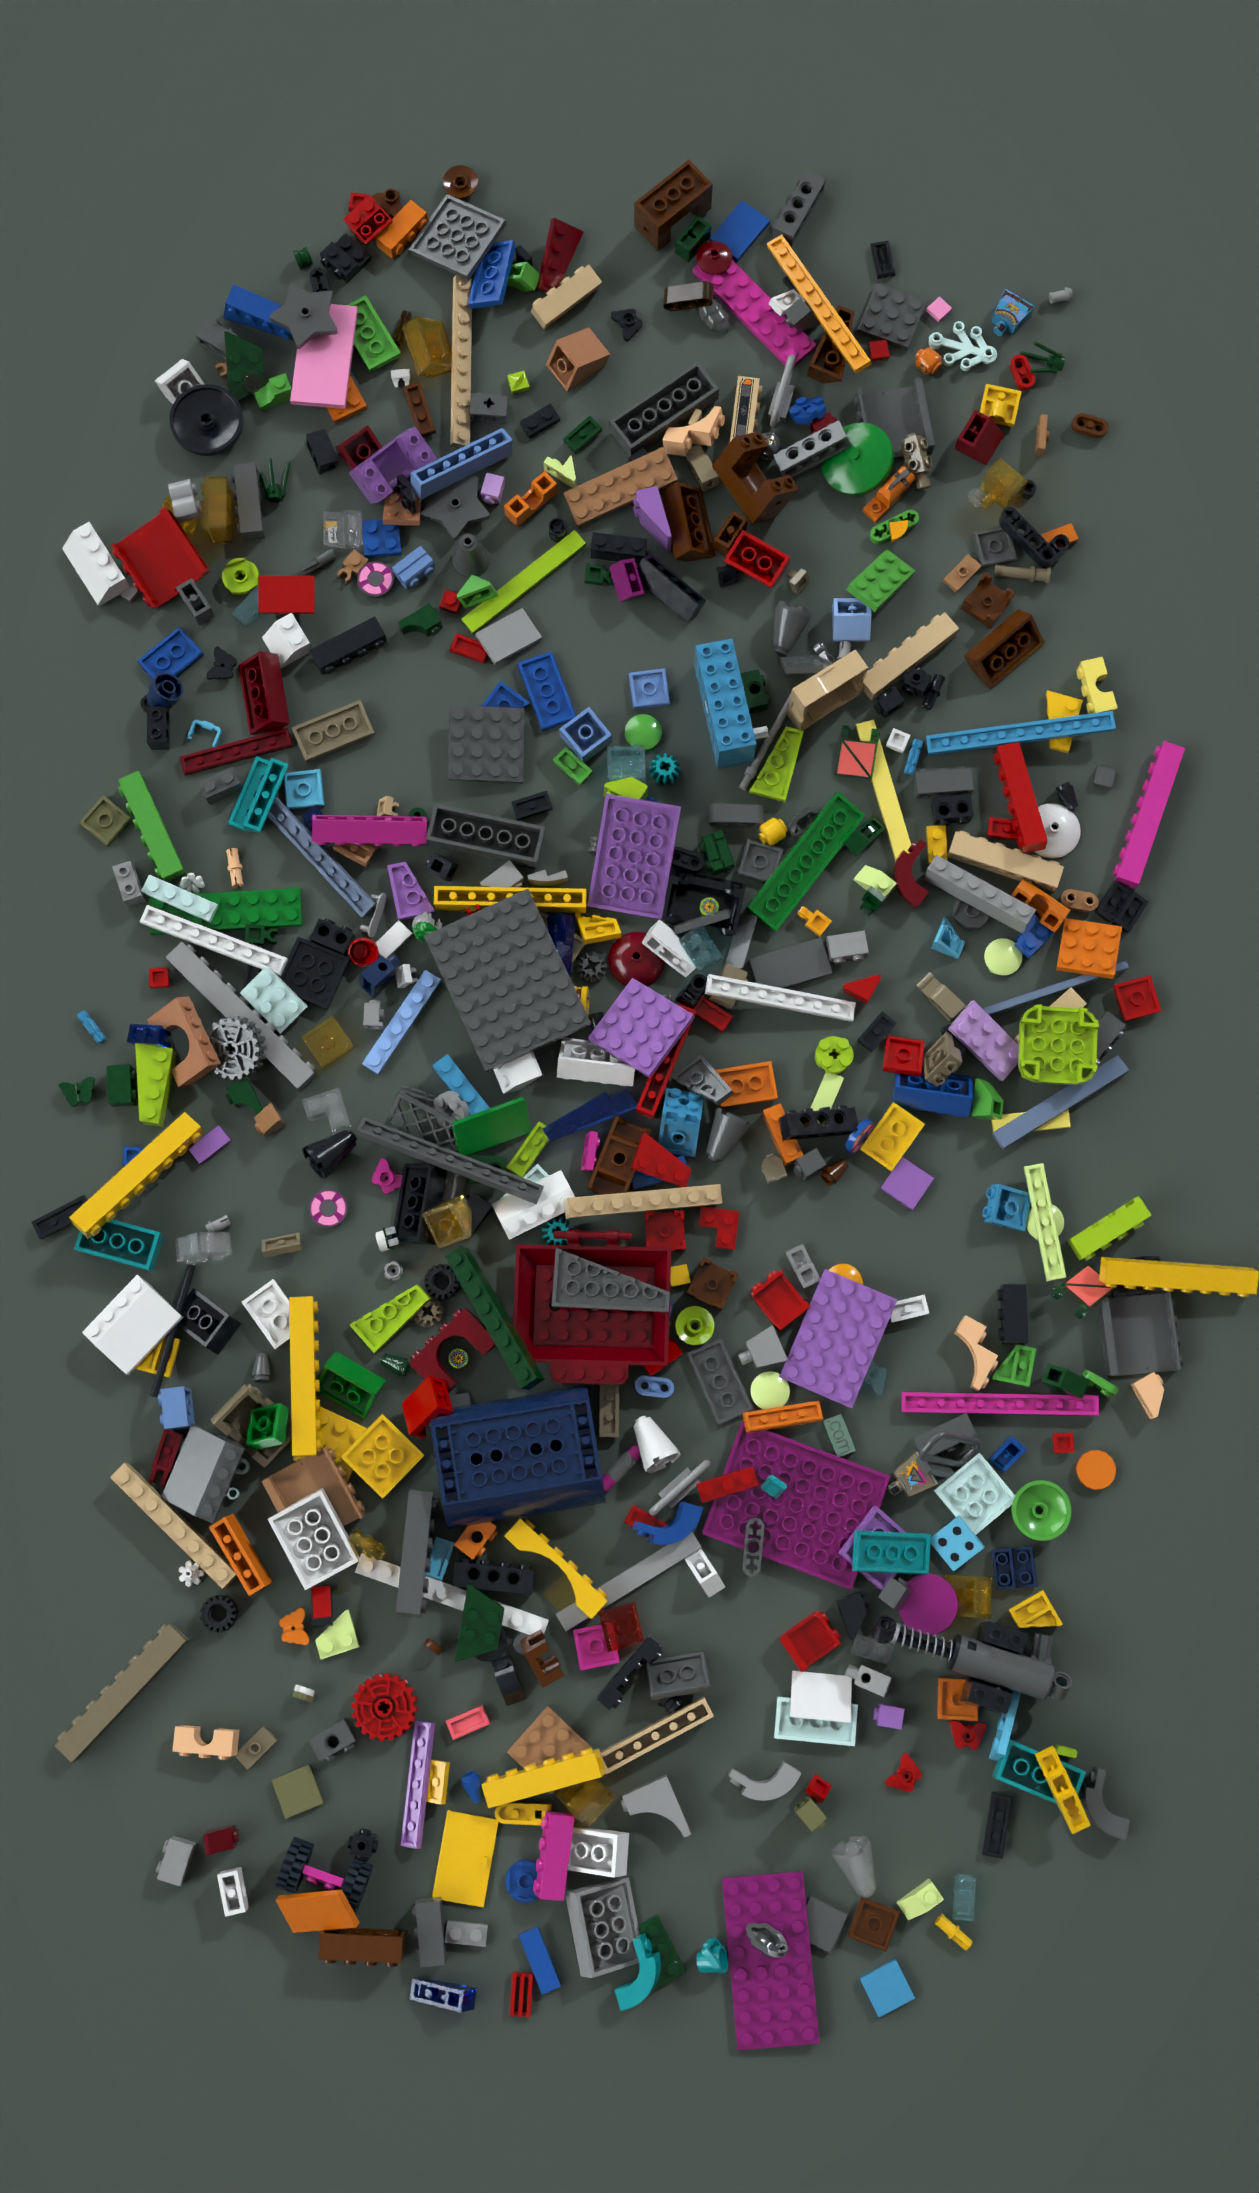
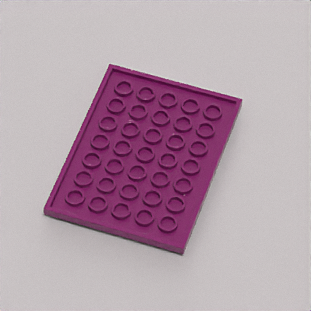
(812, 1515)

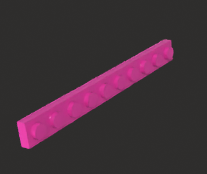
(999, 1403)

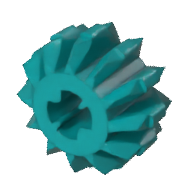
(667, 763)
(556, 1225)

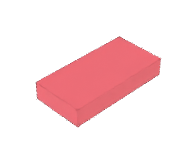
(467, 1722)

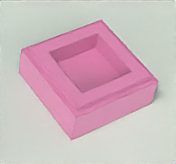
(939, 309)

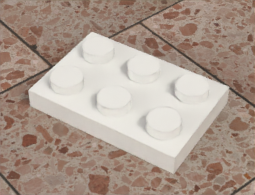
(271, 1313)

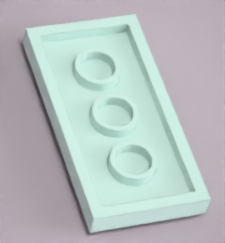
(812, 1729)

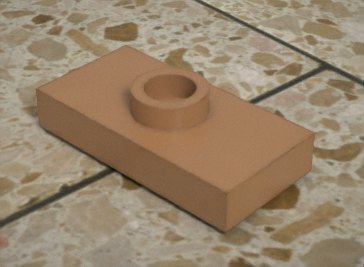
(1042, 435)
(962, 573)

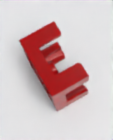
(665, 1230)

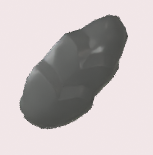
(715, 317)
(802, 821)
(767, 1940)

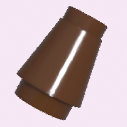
(834, 1172)

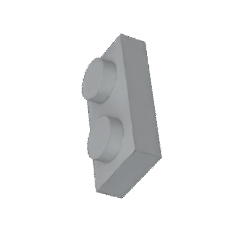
(466, 1933)

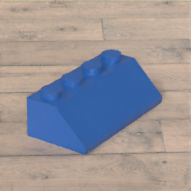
(950, 1098)

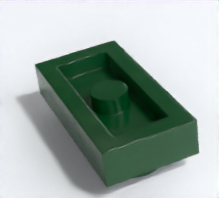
(582, 434)

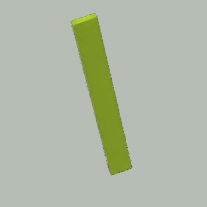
(524, 582)

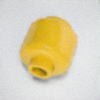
(772, 831)

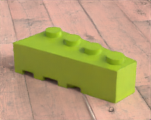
(154, 1082)
(1108, 1228)

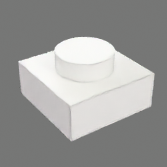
(897, 740)

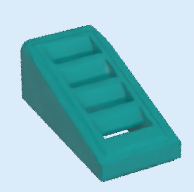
(773, 1486)

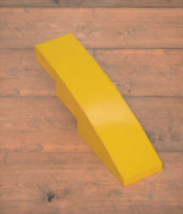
(1062, 1789)

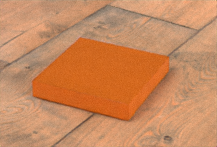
(949, 1702)

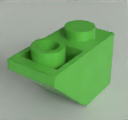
(986, 1101)

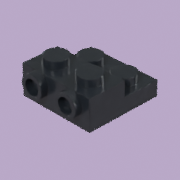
(345, 258)

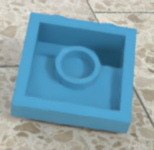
(1007, 1207)

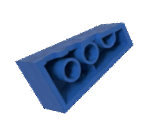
(253, 311)

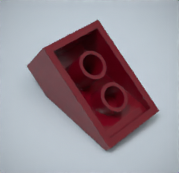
(358, 447)

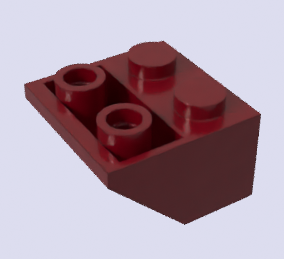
(979, 438)

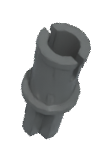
(317, 562)

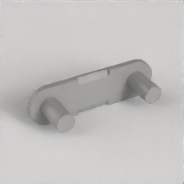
(381, 901)

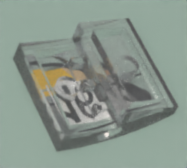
(342, 529)

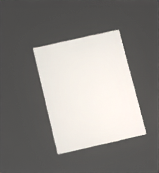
(821, 1696)

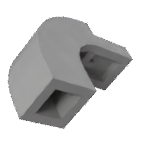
(769, 1789)

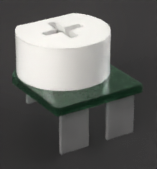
(384, 1239)

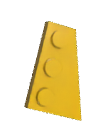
(1059, 707)

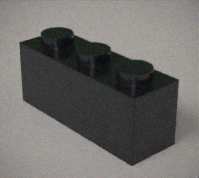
(617, 547)
(1013, 1314)

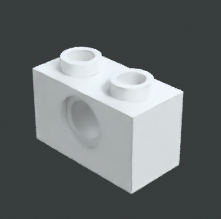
(233, 1891)

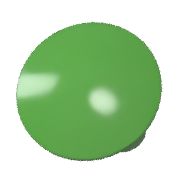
(643, 731)

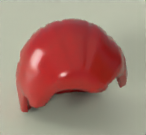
(363, 951)

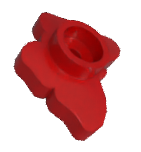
(960, 1731)
(907, 1767)

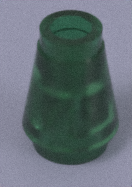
(396, 1364)

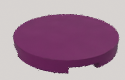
(930, 1605)

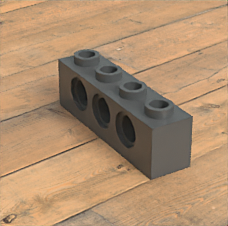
(810, 184)
(812, 450)

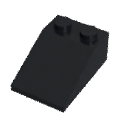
(207, 1322)

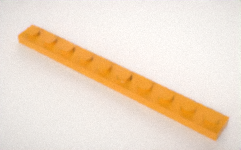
(819, 304)

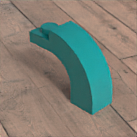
(635, 1992)

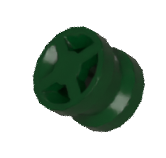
(303, 257)

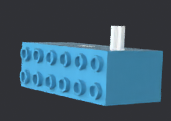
(725, 704)

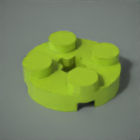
(231, 572)
(838, 1045)

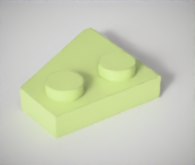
(338, 1638)

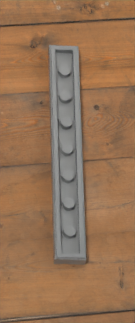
(634, 1577)

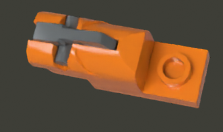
(889, 494)

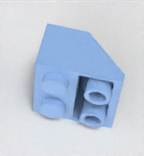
(850, 620)

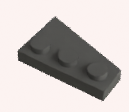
(703, 1080)

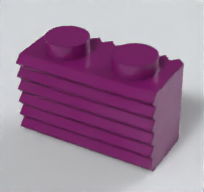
(626, 580)

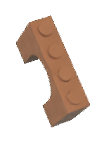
(201, 1054)

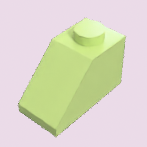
(872, 877)
(920, 1900)

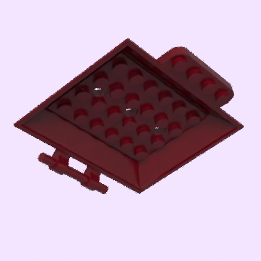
(584, 1343)

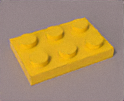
(892, 1136)

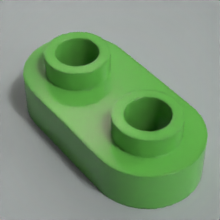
(1106, 1388)

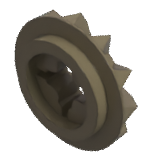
(429, 1321)

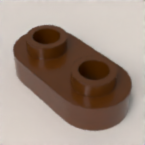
(1089, 424)

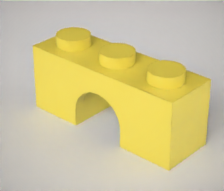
(1090, 672)

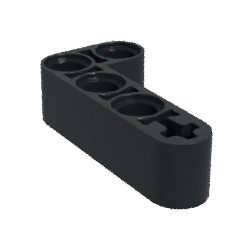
(1032, 535)

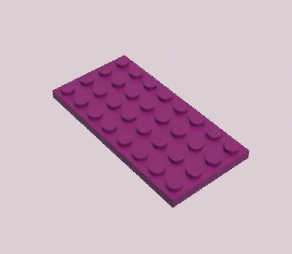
(770, 1995)

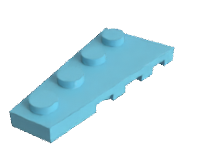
(1004, 1728)

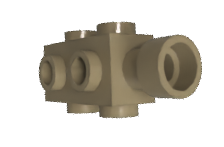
(918, 455)

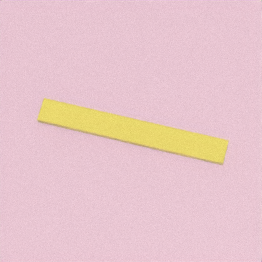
(886, 795)

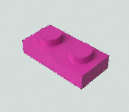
(591, 1144)

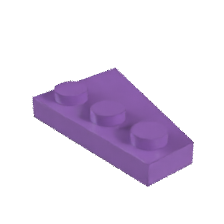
(407, 893)

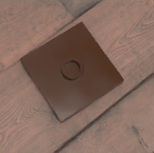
(873, 1923)

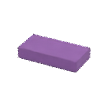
(209, 1145)

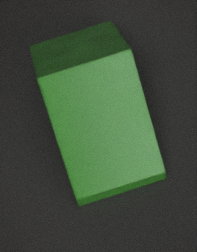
(476, 591)

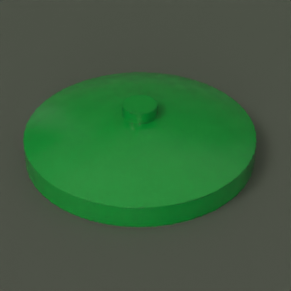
(862, 465)

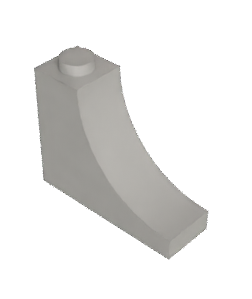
(656, 1798)

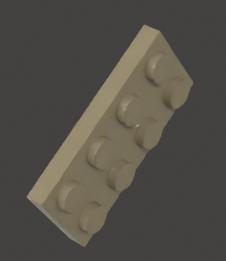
(333, 731)

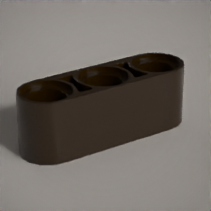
(688, 296)

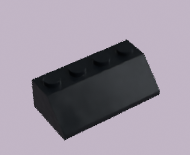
(420, 1191)

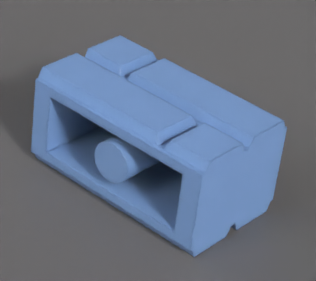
(413, 568)

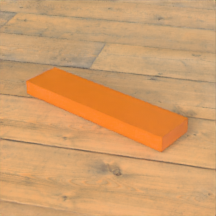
(782, 1416)

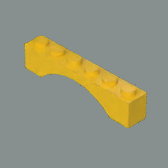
(587, 1597)

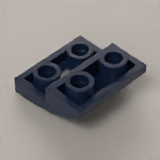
(1014, 1568)

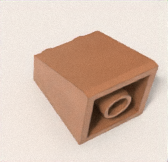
(577, 358)

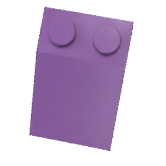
(652, 515)

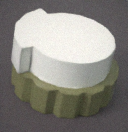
(304, 1694)

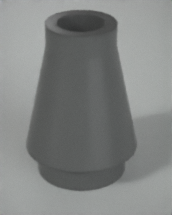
(261, 1370)

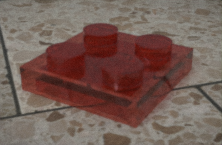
(621, 1626)

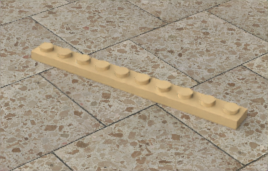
(461, 363)

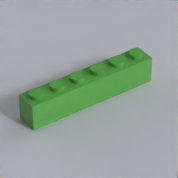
(152, 827)

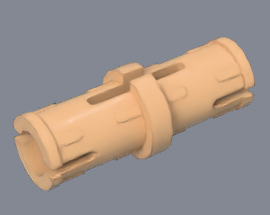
(234, 867)

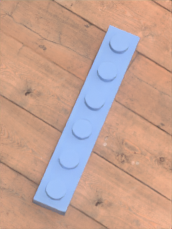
(401, 1022)

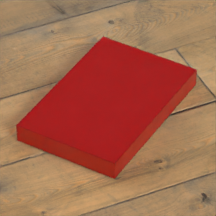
(286, 594)

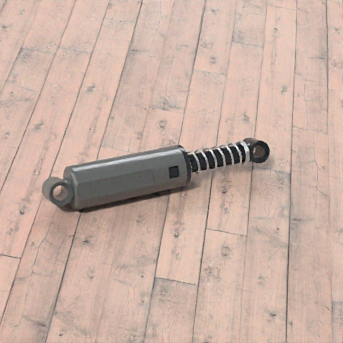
(981, 1660)

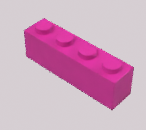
(554, 1855)

